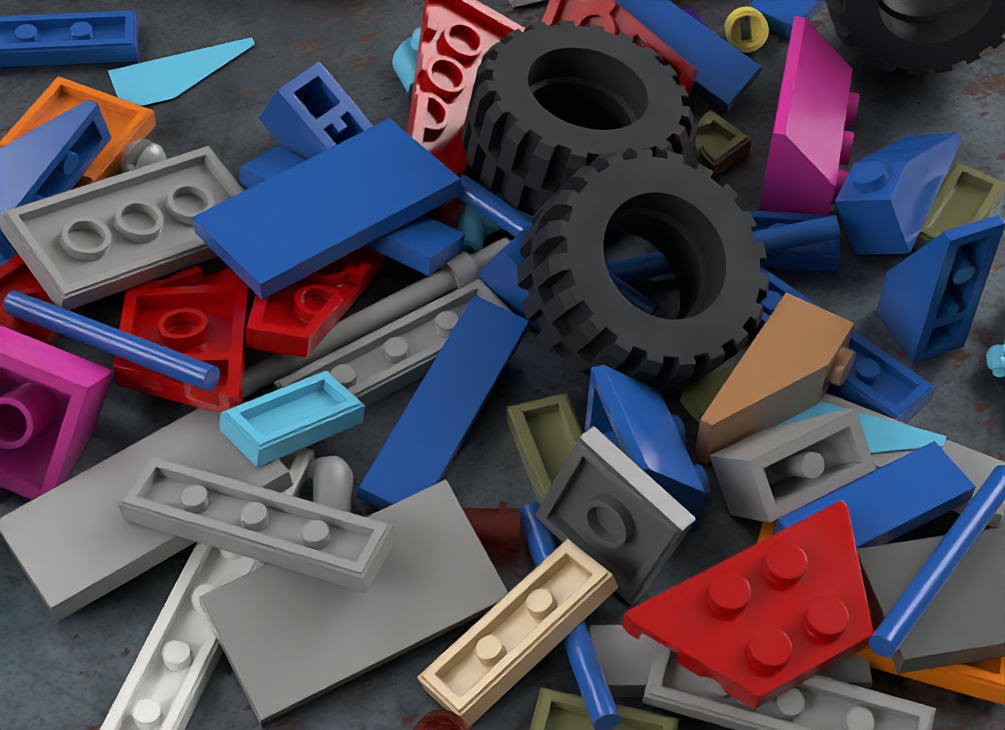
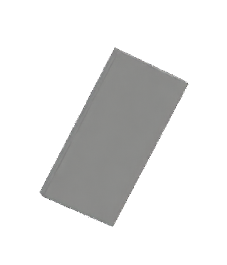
(119, 228)
(75, 535)
(307, 636)

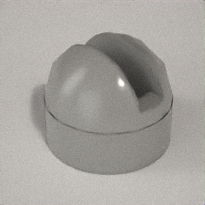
(142, 153)

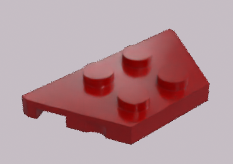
(196, 318)
(767, 611)

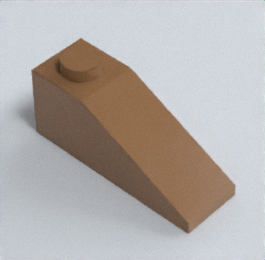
(778, 375)

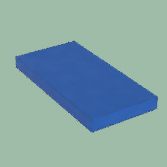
(326, 207)

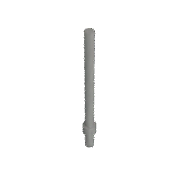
(452, 276)

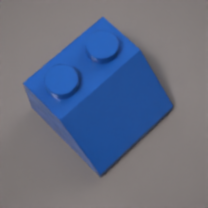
(644, 430)

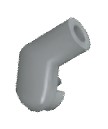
(332, 482)

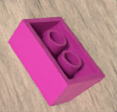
(809, 127)
(45, 412)

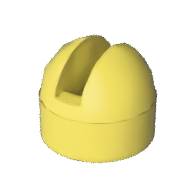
(757, 26)

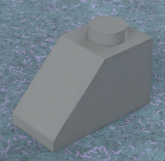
(792, 465)

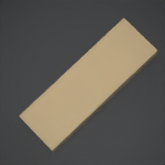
(518, 632)

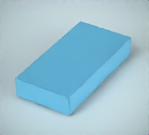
(291, 418)

